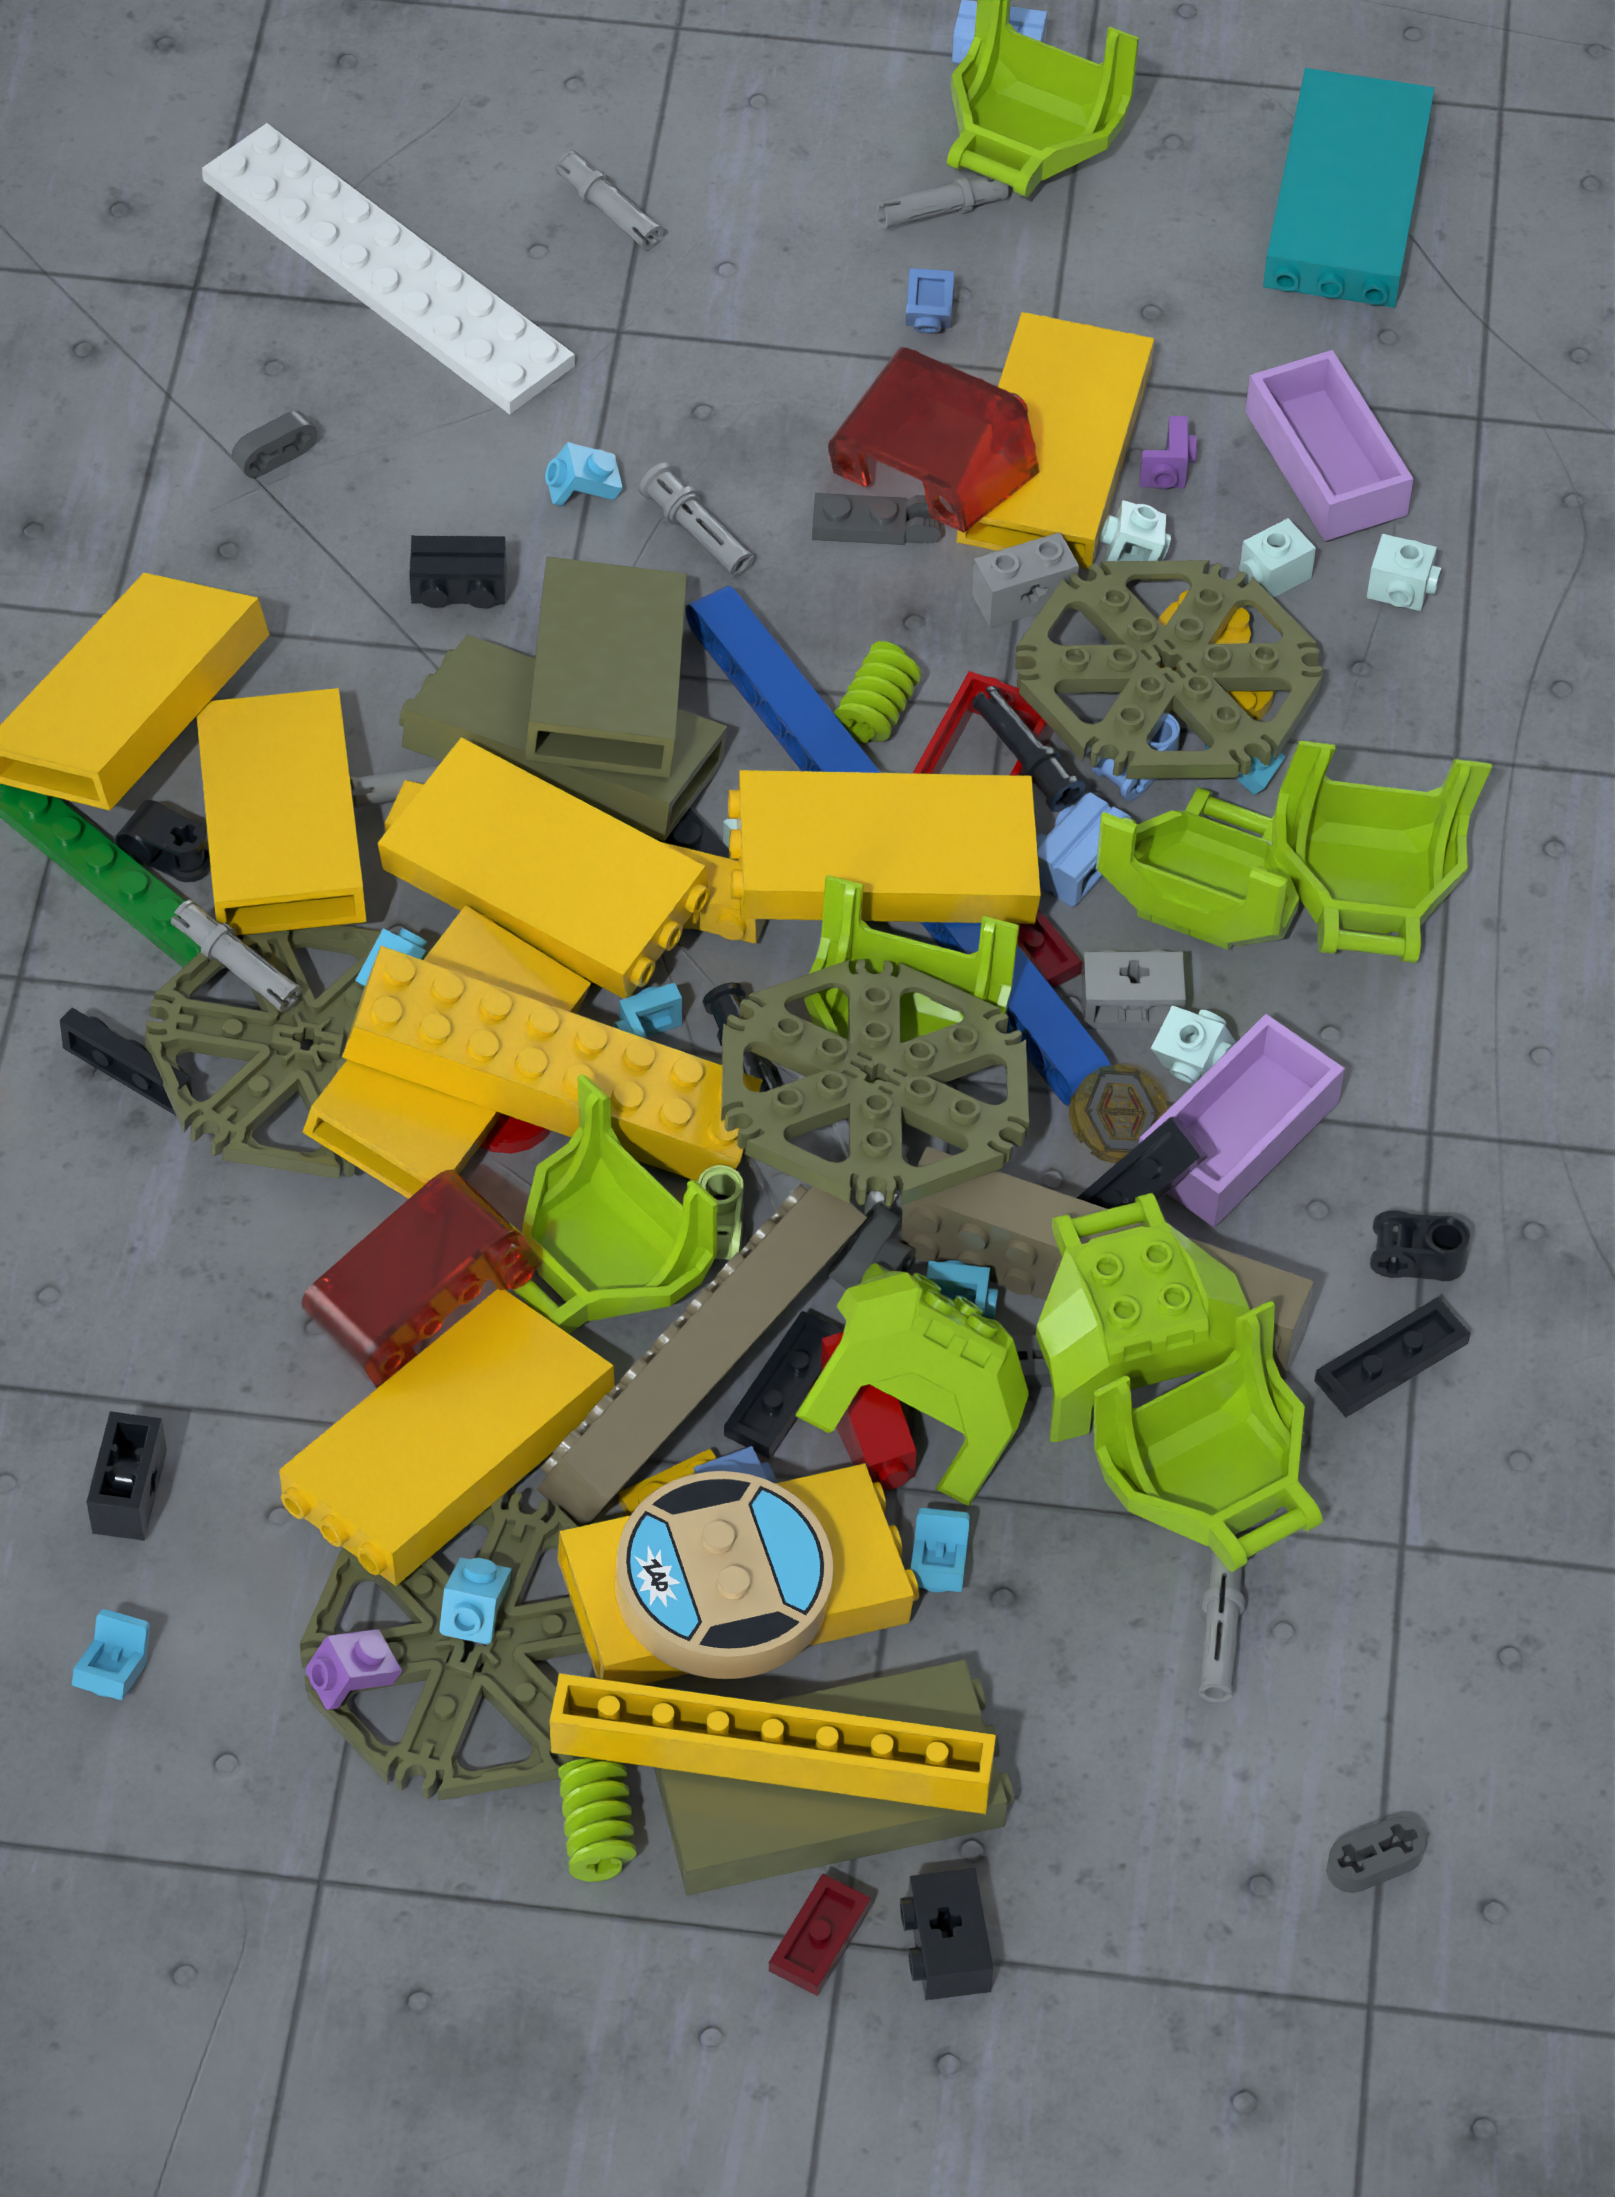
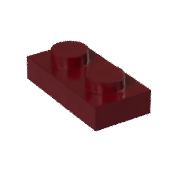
(1048, 951)
(819, 1934)

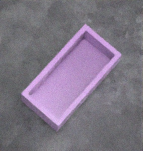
(1329, 445)
(1251, 1114)

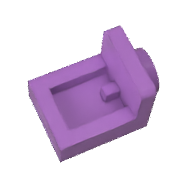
(1169, 467)
(351, 1663)

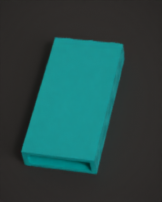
(1349, 187)

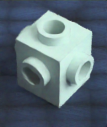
(1135, 534)
(1403, 572)
(1191, 1043)

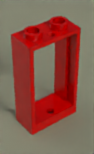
(959, 714)

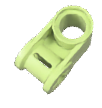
(727, 1182)

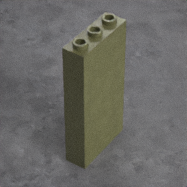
(607, 667)
(486, 699)
(757, 1830)

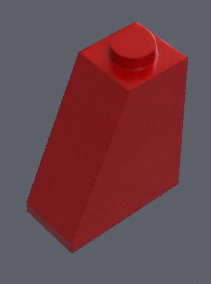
(875, 1431)

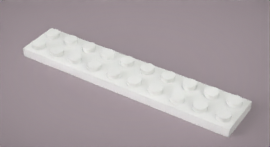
(389, 268)

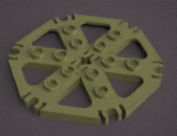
(1149, 692)
(264, 1039)
(909, 1091)
(456, 1686)

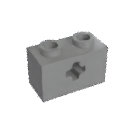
(1021, 578)
(1131, 988)

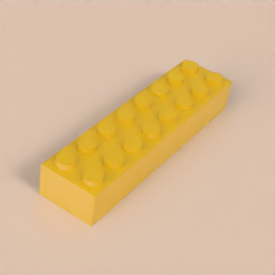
(527, 1061)

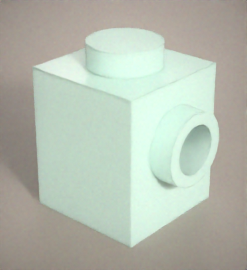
(1278, 558)

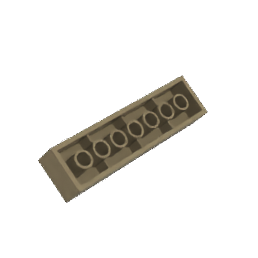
(1009, 1229)
(696, 1352)

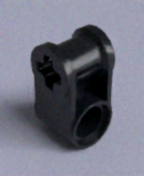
(166, 842)
(1418, 1246)

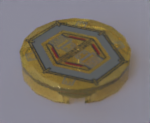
(1115, 1110)

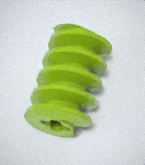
(878, 693)
(596, 1818)

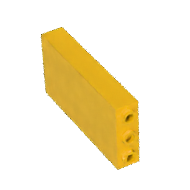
(1082, 410)
(128, 689)
(280, 812)
(915, 841)
(545, 868)
(412, 1131)
(445, 1436)
(866, 1591)

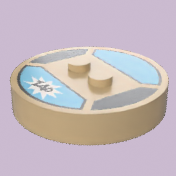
(723, 1574)

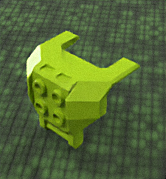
(1032, 106)
(1371, 851)
(1201, 872)
(846, 937)
(610, 1229)
(1130, 1307)
(932, 1358)
(1212, 1450)

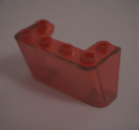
(944, 429)
(415, 1274)

